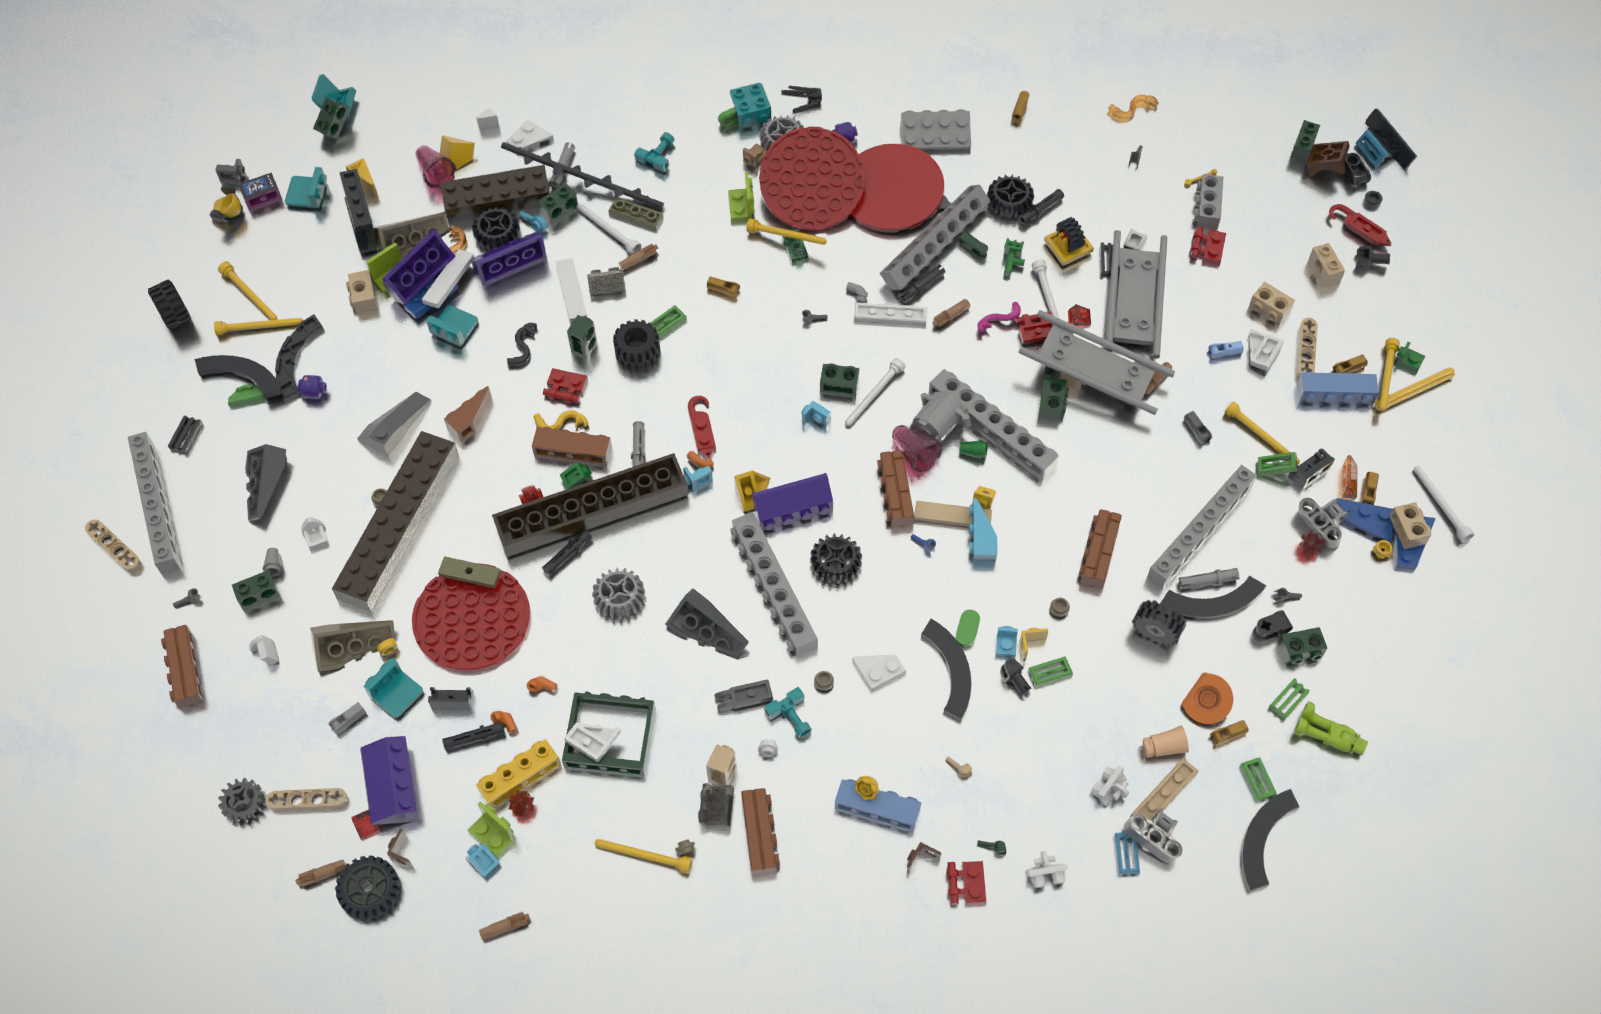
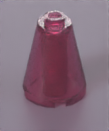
(434, 166)
(917, 447)

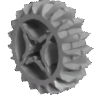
(776, 128)
(614, 584)

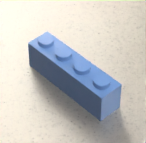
(1338, 387)
(885, 808)

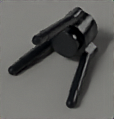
(813, 95)

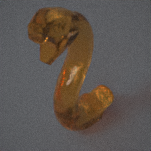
(1117, 112)
(457, 232)

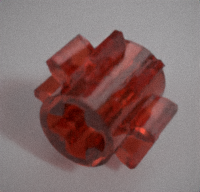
(529, 494)
(1314, 547)
(521, 803)

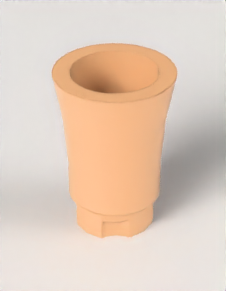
(1166, 743)

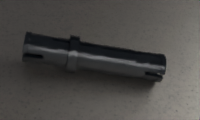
(1036, 209)
(917, 287)
(565, 553)
(481, 733)

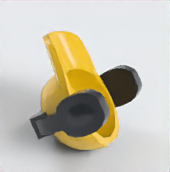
(227, 208)

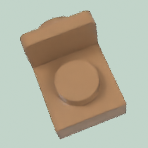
(754, 155)

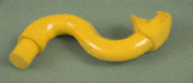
(580, 419)

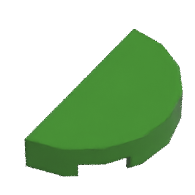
(245, 394)

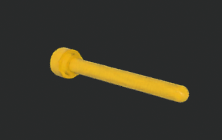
(754, 226)
(227, 270)
(222, 327)
(1392, 347)
(1234, 411)
(683, 863)

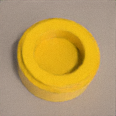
(387, 647)

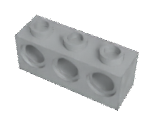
(1209, 201)

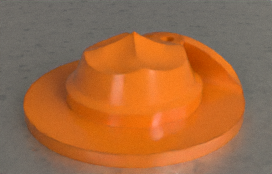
(1209, 699)

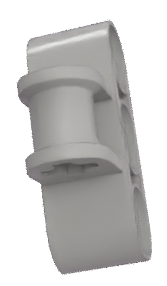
(1330, 514)
(1159, 826)

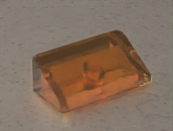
(1350, 478)

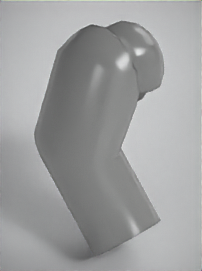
(858, 289)

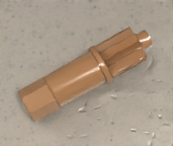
(638, 256)
(952, 312)
(1157, 378)
(314, 875)
(502, 926)

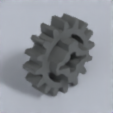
(244, 808)

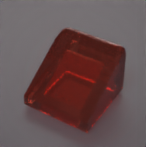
(1079, 316)
(362, 824)

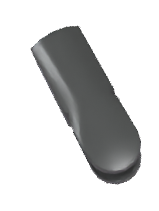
(1196, 425)

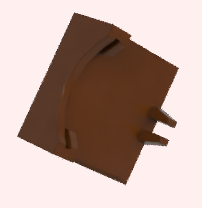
(1328, 157)

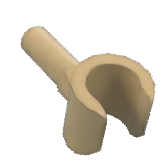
(964, 770)

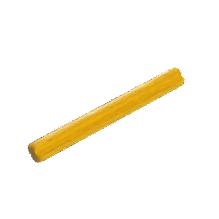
(1418, 387)

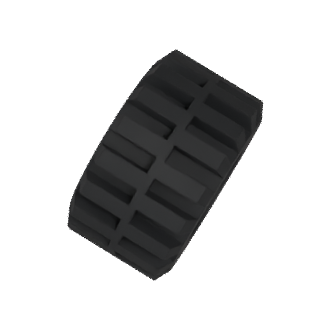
(169, 304)
(636, 356)

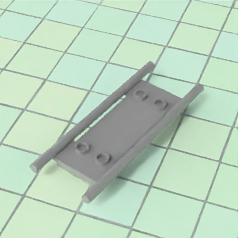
(1136, 295)
(1096, 365)

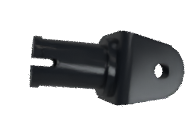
(1374, 258)
(1012, 671)

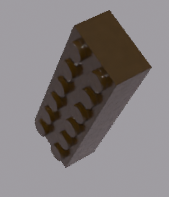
(508, 189)

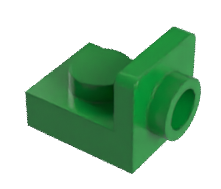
(1409, 358)
(576, 475)

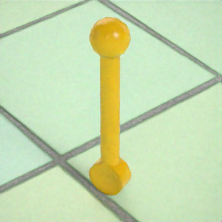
(1188, 182)

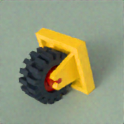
(1068, 241)

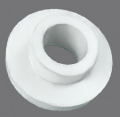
(768, 748)

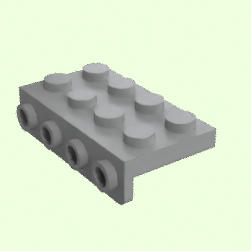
(936, 129)

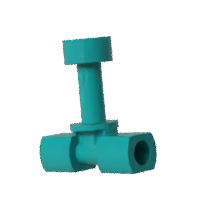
(654, 155)
(787, 707)

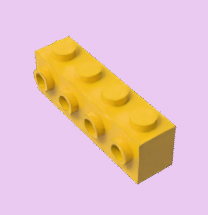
(518, 773)

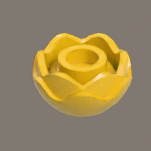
(867, 787)

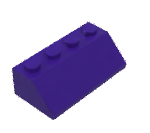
(509, 257)
(417, 268)
(793, 501)
(388, 781)

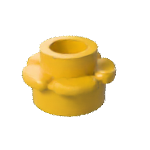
(1386, 546)

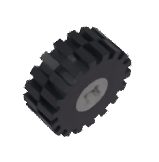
(1159, 622)

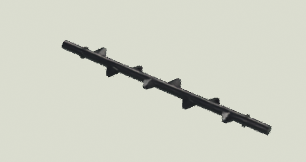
(589, 180)

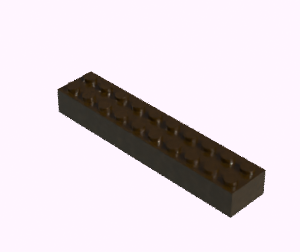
(590, 504)
(395, 521)

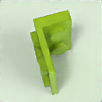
(742, 201)
(382, 263)
(492, 830)

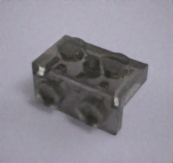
(606, 282)
(716, 806)

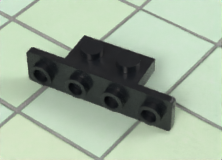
(1390, 138)

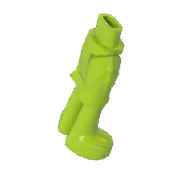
(1337, 735)

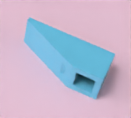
(984, 537)

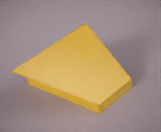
(457, 150)
(364, 175)
(747, 484)

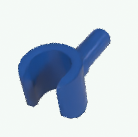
(924, 542)

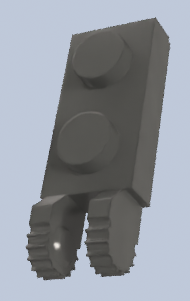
(745, 695)

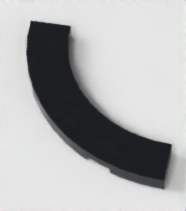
(289, 354)
(243, 367)
(1218, 606)
(957, 665)
(1257, 834)

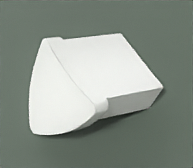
(314, 533)
(266, 649)

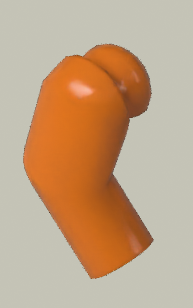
(698, 461)
(540, 683)
(506, 719)

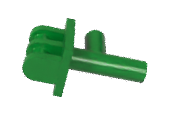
(1013, 249)

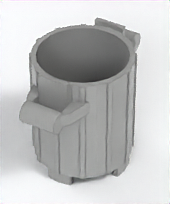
(940, 415)

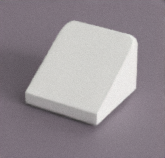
(487, 120)
(1135, 240)

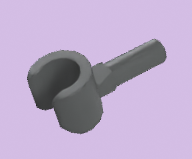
(1135, 156)
(811, 317)
(1283, 594)
(189, 598)

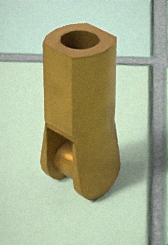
(1020, 106)
(723, 286)
(1351, 364)
(1370, 487)
(1231, 731)

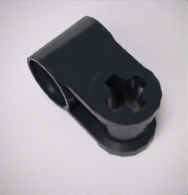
(1356, 170)
(1272, 626)

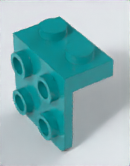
(325, 88)
(751, 105)
(306, 190)
(452, 325)
(392, 688)

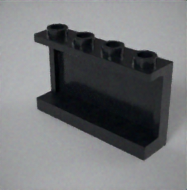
(358, 211)

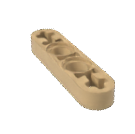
(1307, 349)
(111, 547)
(307, 796)

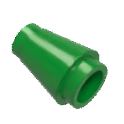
(974, 448)

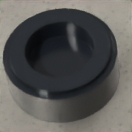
(1373, 199)

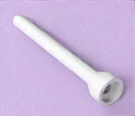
(631, 245)
(1039, 267)
(896, 367)
(1463, 532)

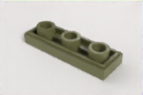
(636, 213)
(459, 570)

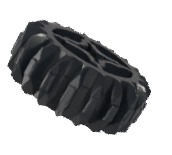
(1021, 195)
(495, 223)
(836, 548)

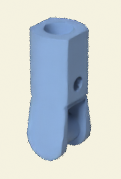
(1227, 349)

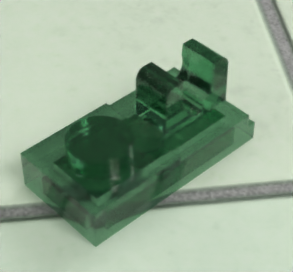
(795, 249)

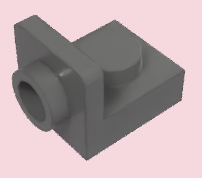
(230, 173)

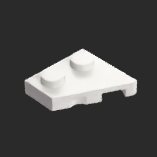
(529, 136)
(1263, 349)
(879, 669)
(592, 739)

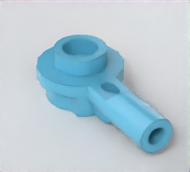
(538, 223)

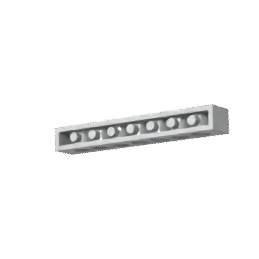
(926, 246)
(997, 431)
(153, 503)
(1201, 526)
(800, 642)

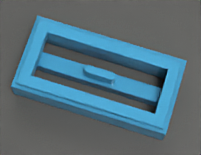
(1377, 149)
(1136, 870)

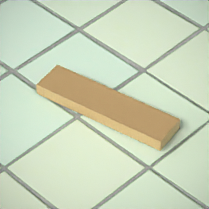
(945, 513)
(1167, 789)

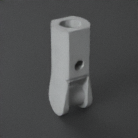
(350, 715)

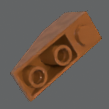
(467, 417)

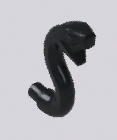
(526, 329)

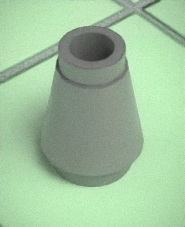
(272, 562)

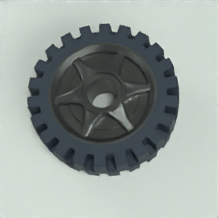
(374, 902)

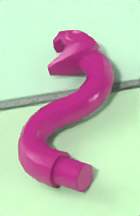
(983, 323)

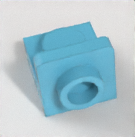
(818, 412)
(699, 478)
(1006, 642)
(481, 859)

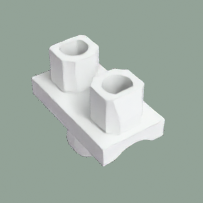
(1113, 788)
(1037, 874)

